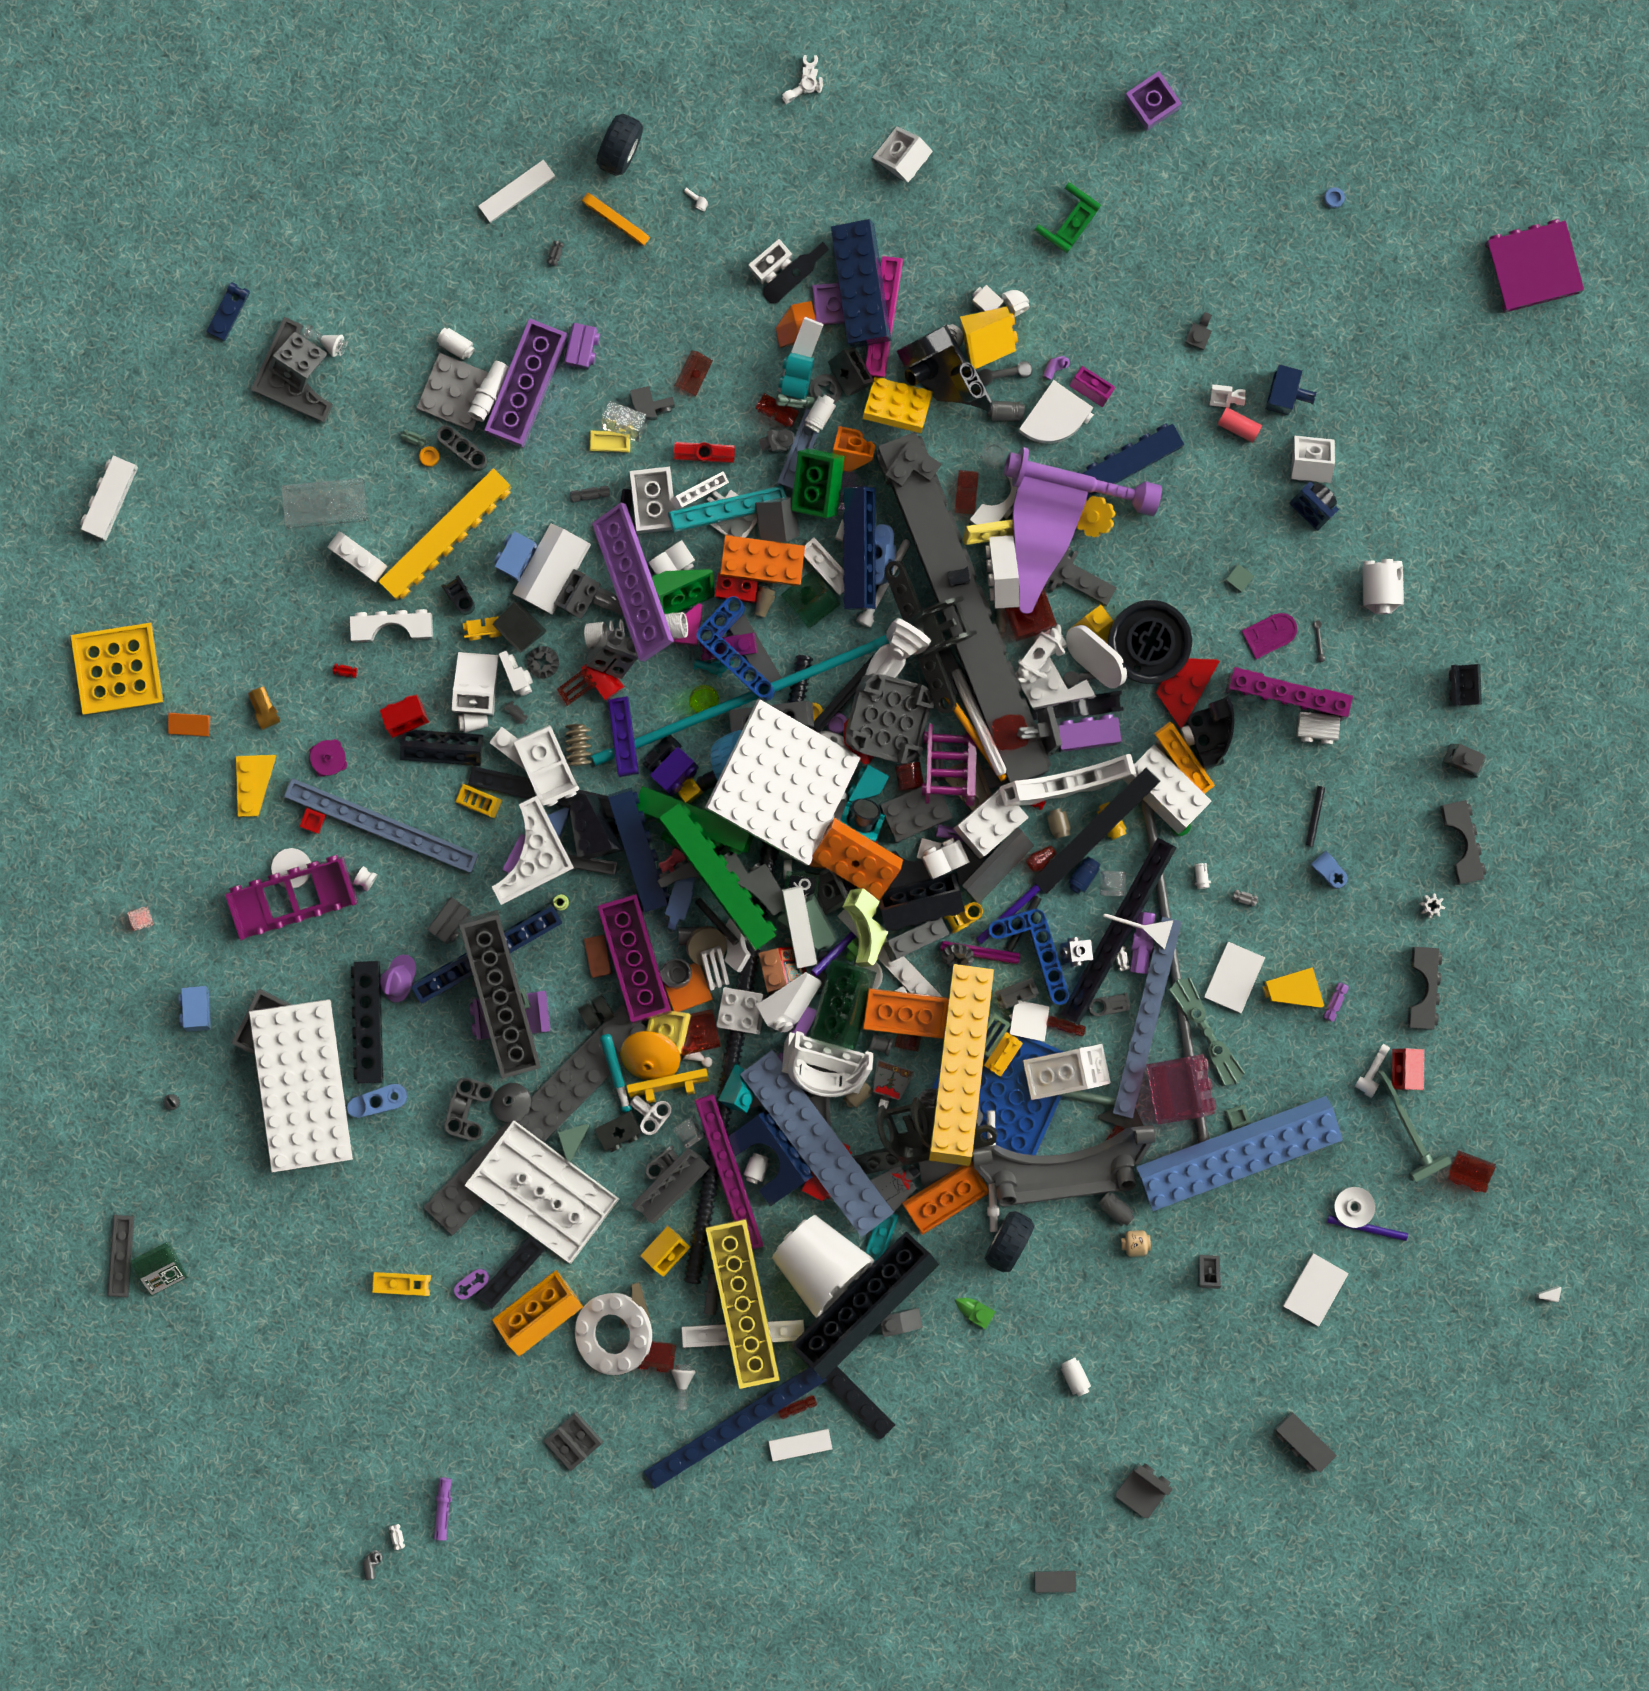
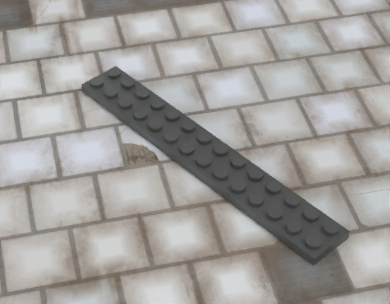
(548, 1111)

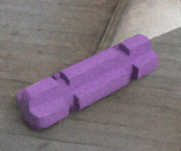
(1336, 1001)

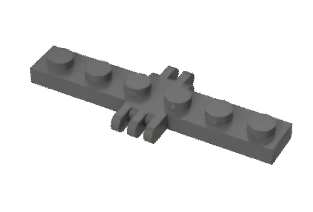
(1080, 579)

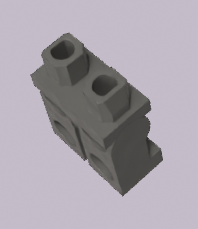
(614, 651)

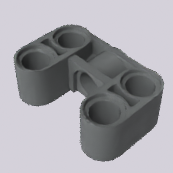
(460, 1106)

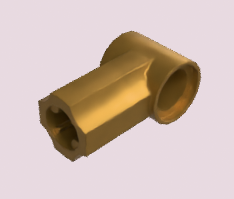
(265, 712)

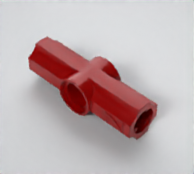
(690, 452)

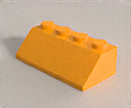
(537, 1313)

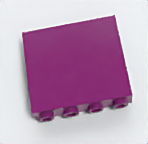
(1535, 265)

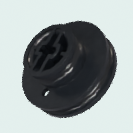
(1168, 625)

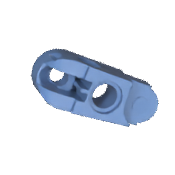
(883, 541)
(679, 901)
(362, 1106)

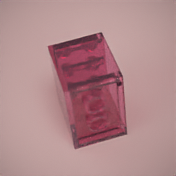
(1181, 1089)

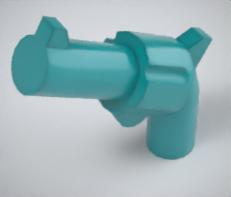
(713, 667)

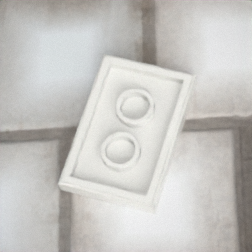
(1234, 977)
(1315, 1289)

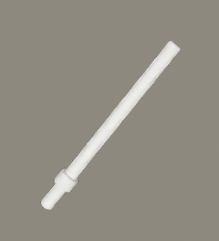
(993, 1209)

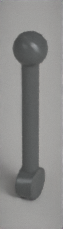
(1317, 624)

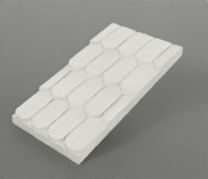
(542, 1192)

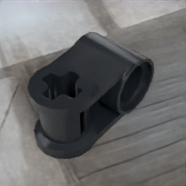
(457, 593)

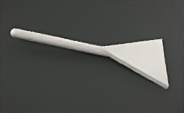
(1157, 931)

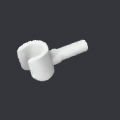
(701, 201)

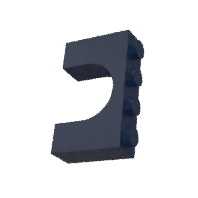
(792, 1169)

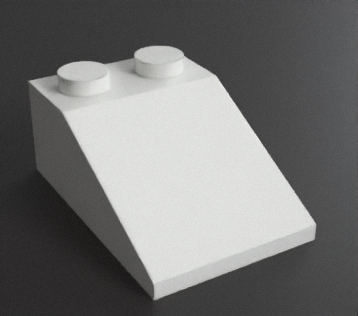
(789, 1003)

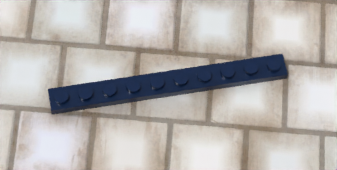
(733, 1426)

